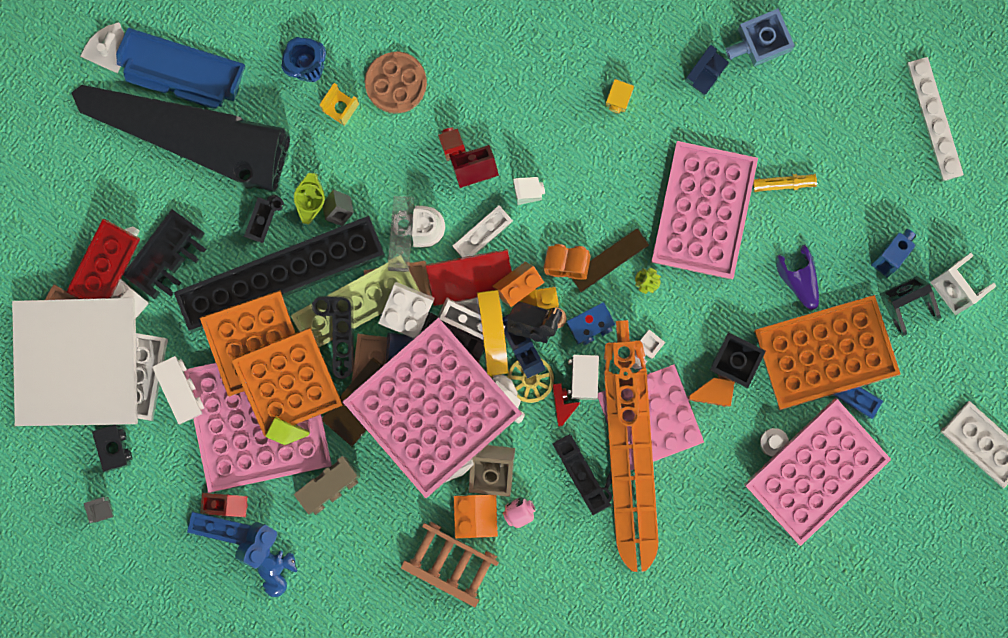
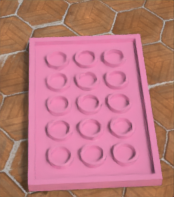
(704, 210)
(817, 472)

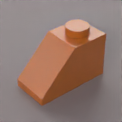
(716, 392)

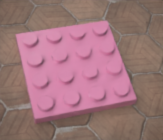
(670, 415)

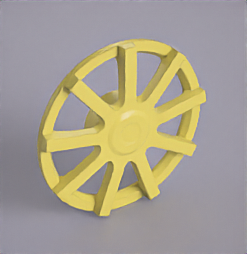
(532, 382)

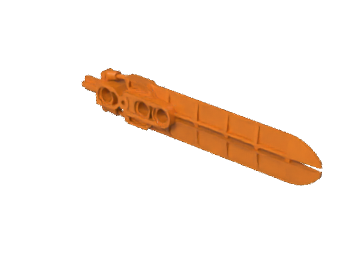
(641, 448)

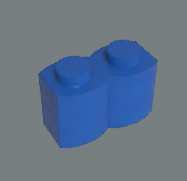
(253, 549)

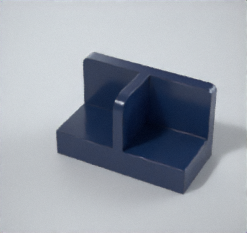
(707, 70)

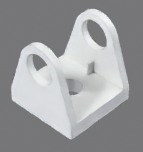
(956, 290)

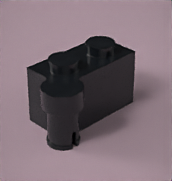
(260, 216)
(533, 322)

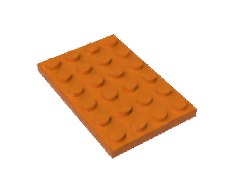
(827, 352)

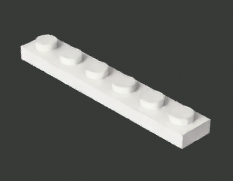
(935, 119)

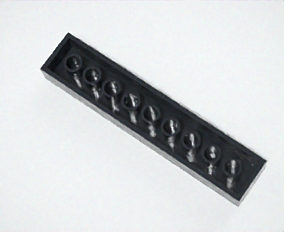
(284, 270)

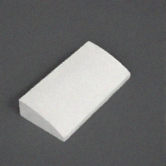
(149, 352)

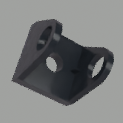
(906, 293)

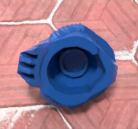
(304, 59)

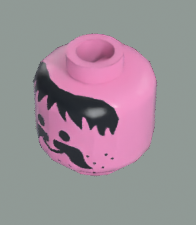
(519, 512)

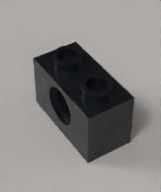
(103, 439)

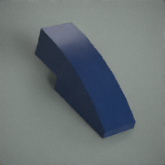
(524, 352)

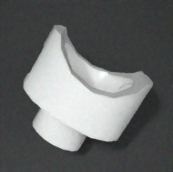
(773, 441)

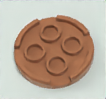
(395, 82)

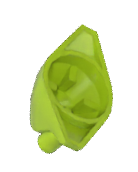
(309, 198)

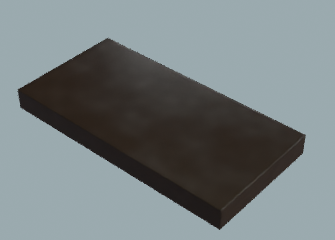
(341, 419)

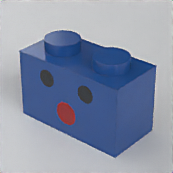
(590, 324)

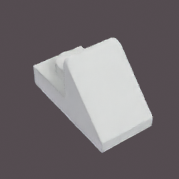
(125, 291)

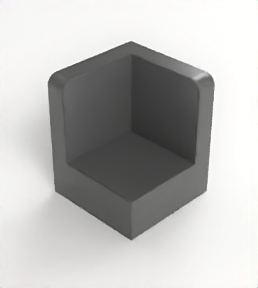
(337, 207)
(98, 509)

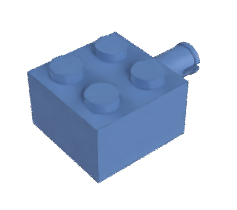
(762, 39)

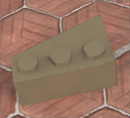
(327, 486)

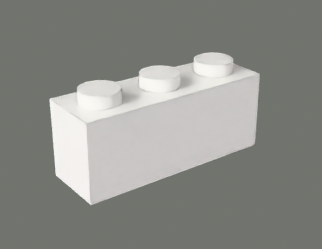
(461, 317)
(178, 389)

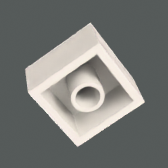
(406, 310)

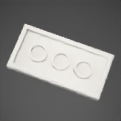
(980, 441)

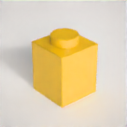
(619, 96)

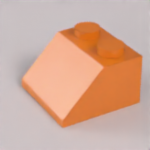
(475, 516)

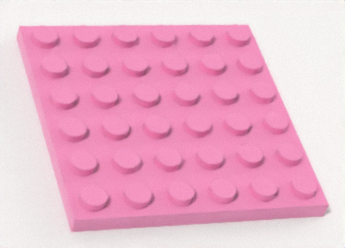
(432, 408)
(234, 444)

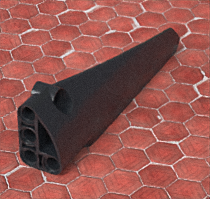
(197, 134)

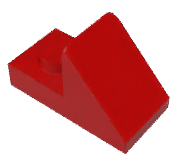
(563, 410)

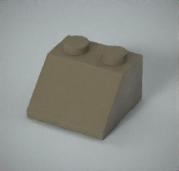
(492, 471)

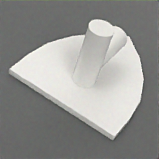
(103, 47)

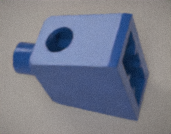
(895, 253)

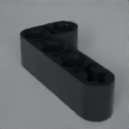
(338, 336)

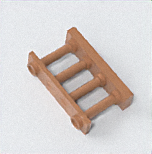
(432, 576)

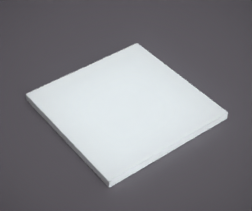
(75, 362)

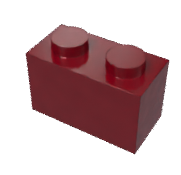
(474, 166)

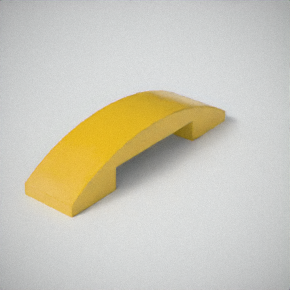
(493, 332)

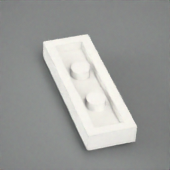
(483, 233)

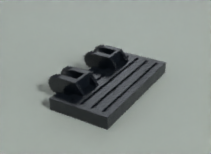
(162, 253)

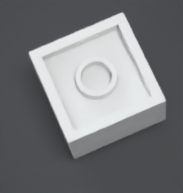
(584, 377)

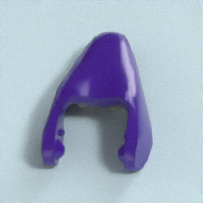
(803, 281)

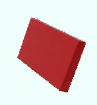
(103, 262)
(467, 276)

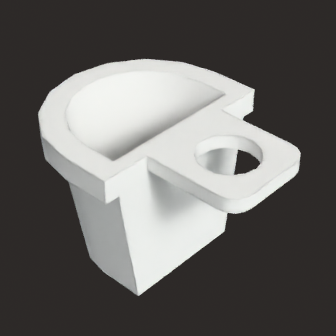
(427, 226)

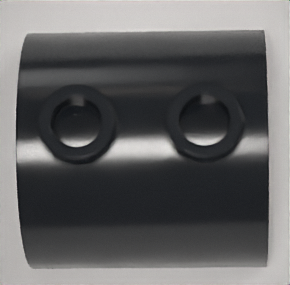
(737, 360)

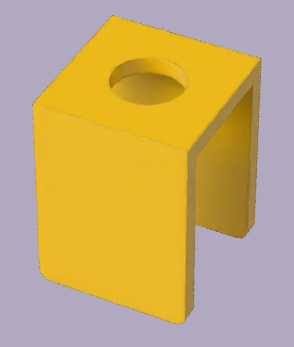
(332, 98)

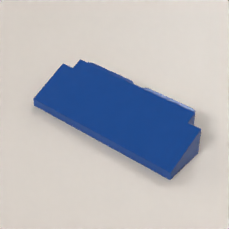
(178, 69)

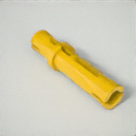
(790, 182)

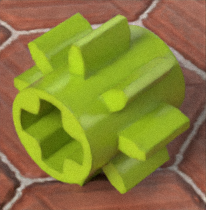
(647, 280)

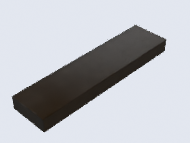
(612, 258)

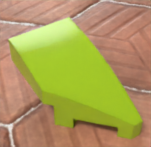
(285, 432)

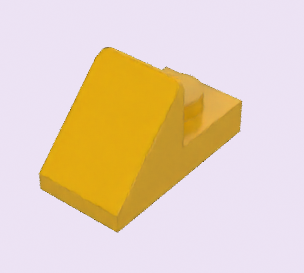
(542, 298)

